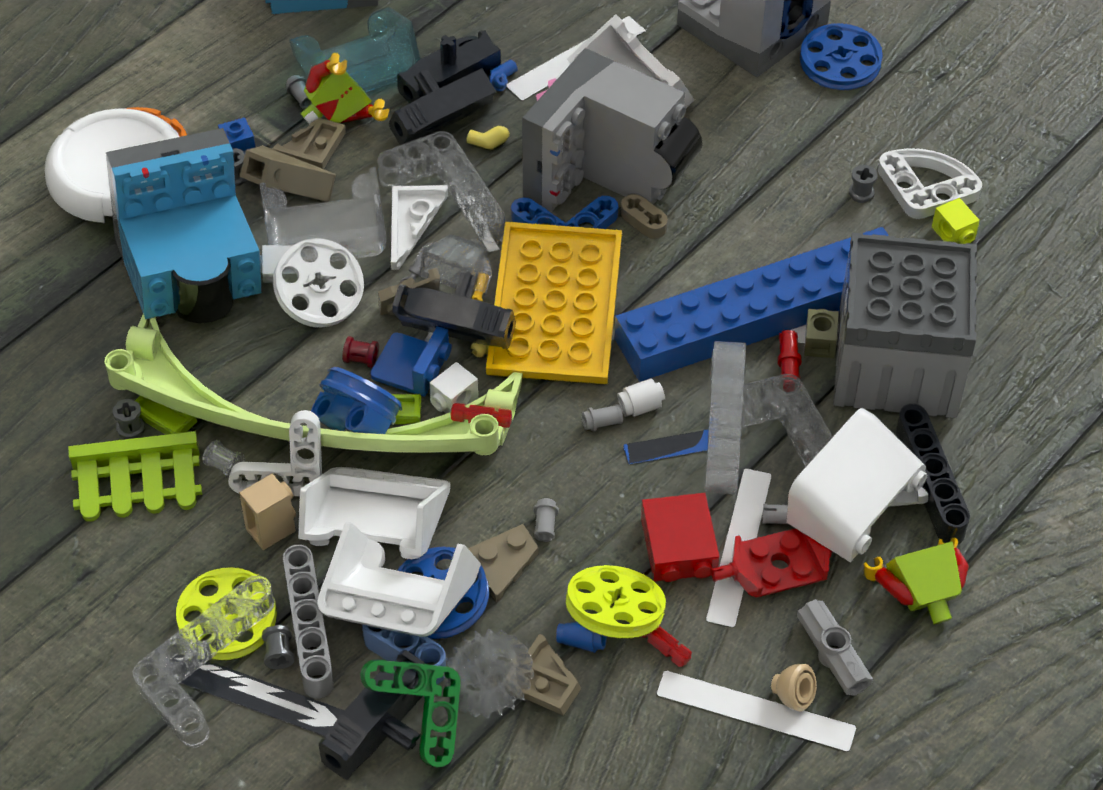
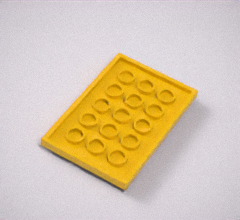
(562, 301)

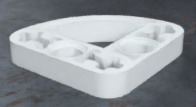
(926, 196)

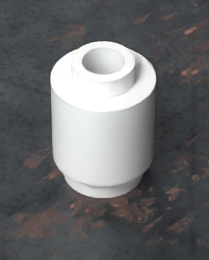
(641, 398)

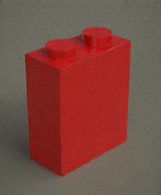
(679, 537)

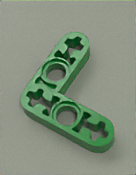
(426, 687)

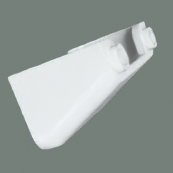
(622, 46)
(852, 485)

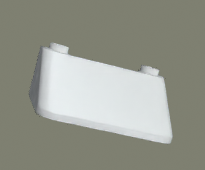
(380, 504)
(386, 598)

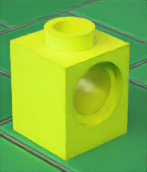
(955, 222)

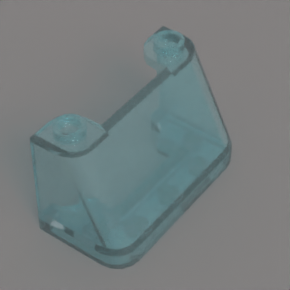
(371, 59)

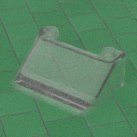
(349, 222)

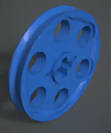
(841, 56)
(477, 594)

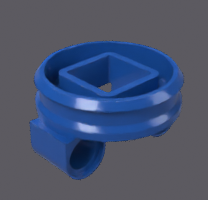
(354, 404)

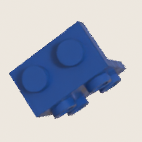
(411, 361)

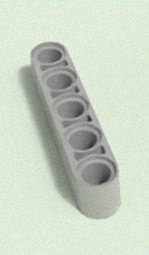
(308, 633)

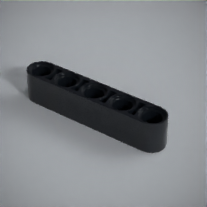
(945, 499)

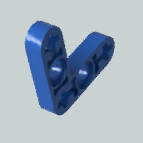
(589, 214)

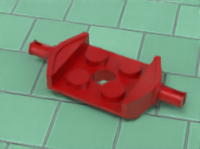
(753, 567)

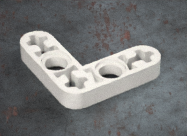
(297, 468)

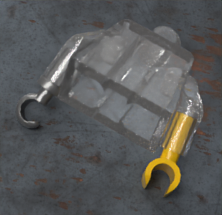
(452, 257)

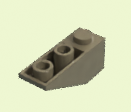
(287, 173)

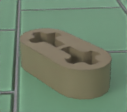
(640, 218)

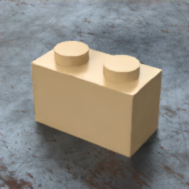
(268, 511)

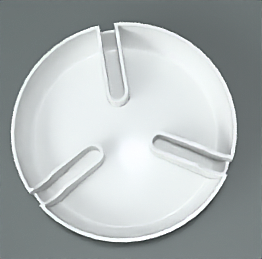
(77, 158)

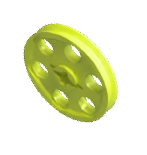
(224, 580)
(626, 608)

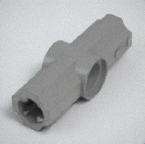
(843, 661)

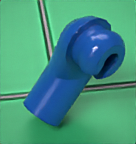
(499, 75)

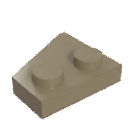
(314, 143)
(387, 295)
(505, 558)
(553, 683)

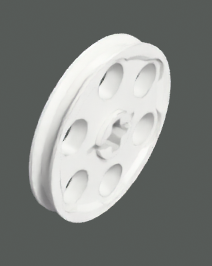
(312, 293)

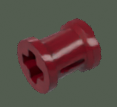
(360, 351)

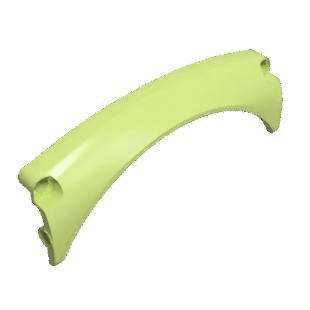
(156, 374)

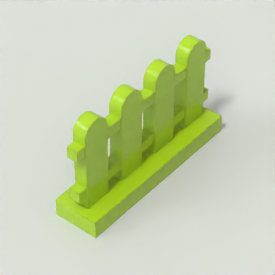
(134, 456)

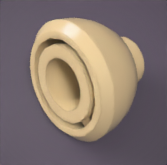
(795, 686)

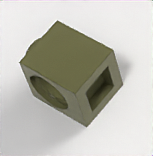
(821, 333)

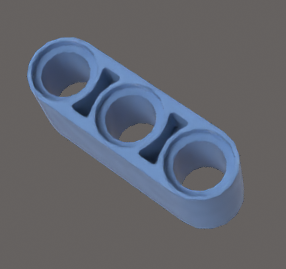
(387, 644)

